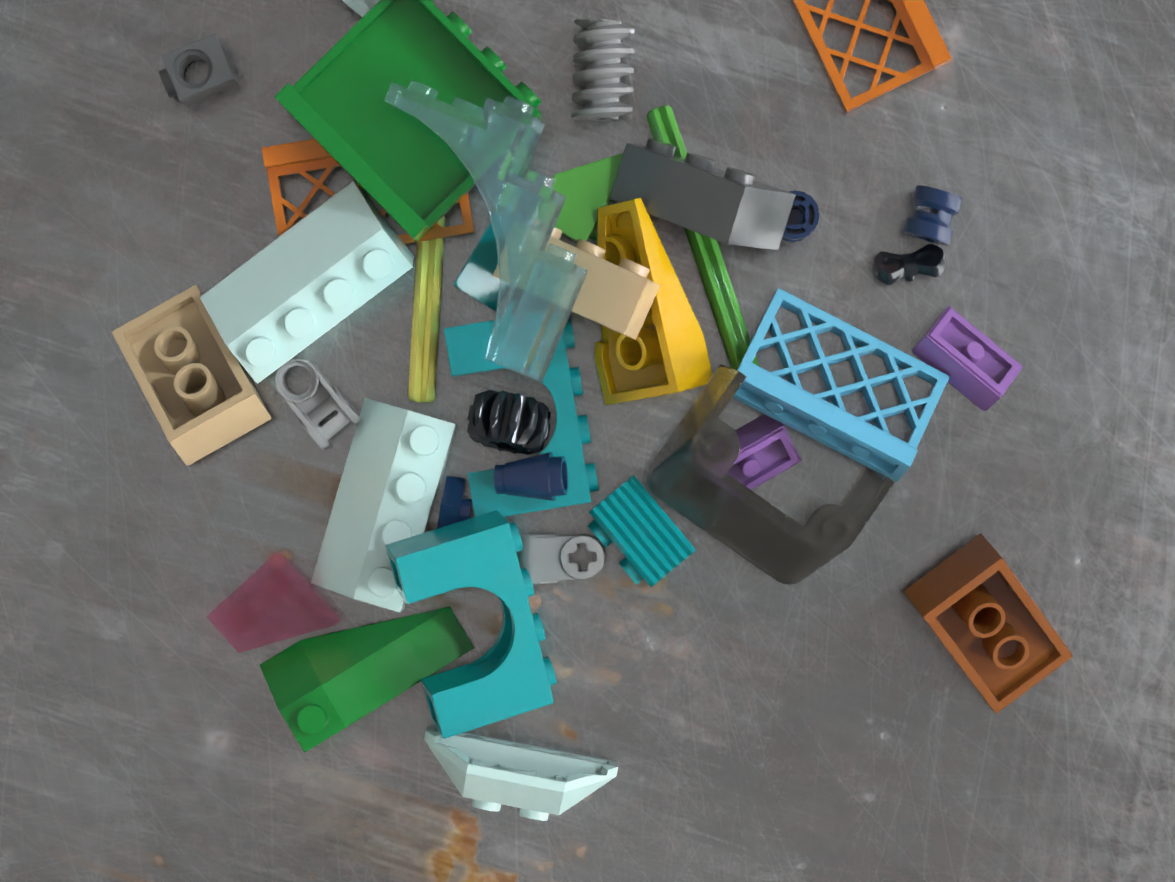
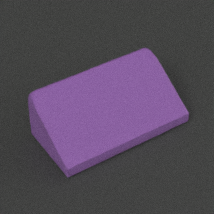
(969, 357)
(763, 452)

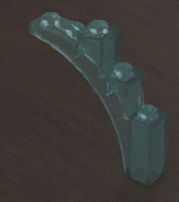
(534, 284)

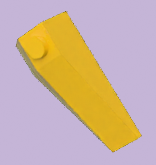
(670, 346)

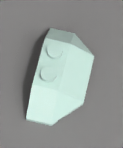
(518, 773)

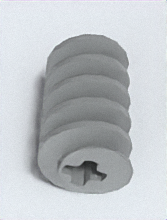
(602, 70)

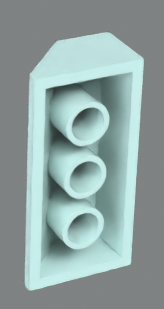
(306, 281)
(382, 499)

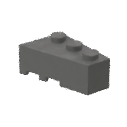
(702, 197)

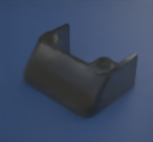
(695, 482)

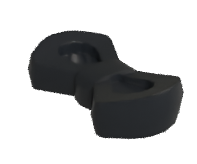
(927, 261)

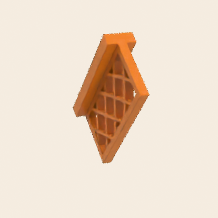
(922, 36)
(310, 156)

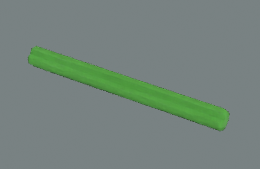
(707, 256)

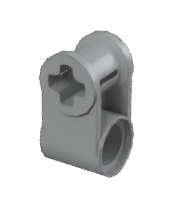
(316, 403)
(549, 557)

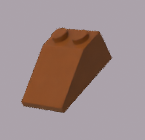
(988, 623)

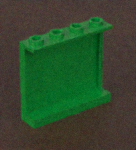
(380, 146)

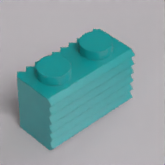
(640, 531)

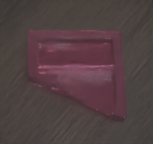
(272, 607)

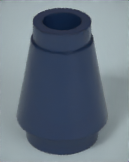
(533, 477)

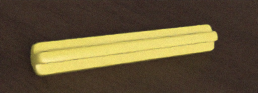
(426, 319)

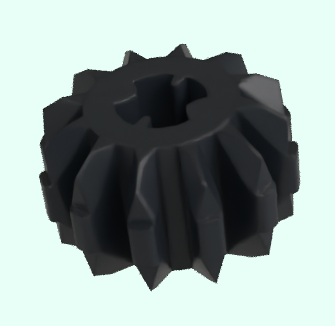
(508, 422)

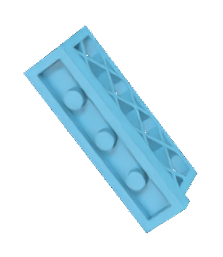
(830, 422)

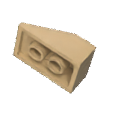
(190, 376)

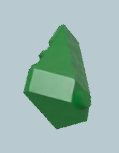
(349, 673)

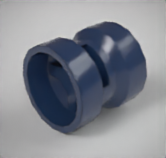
(928, 226)
(796, 228)

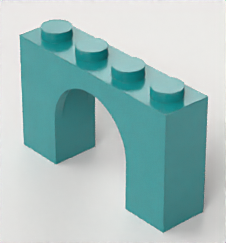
(466, 355)
(513, 672)

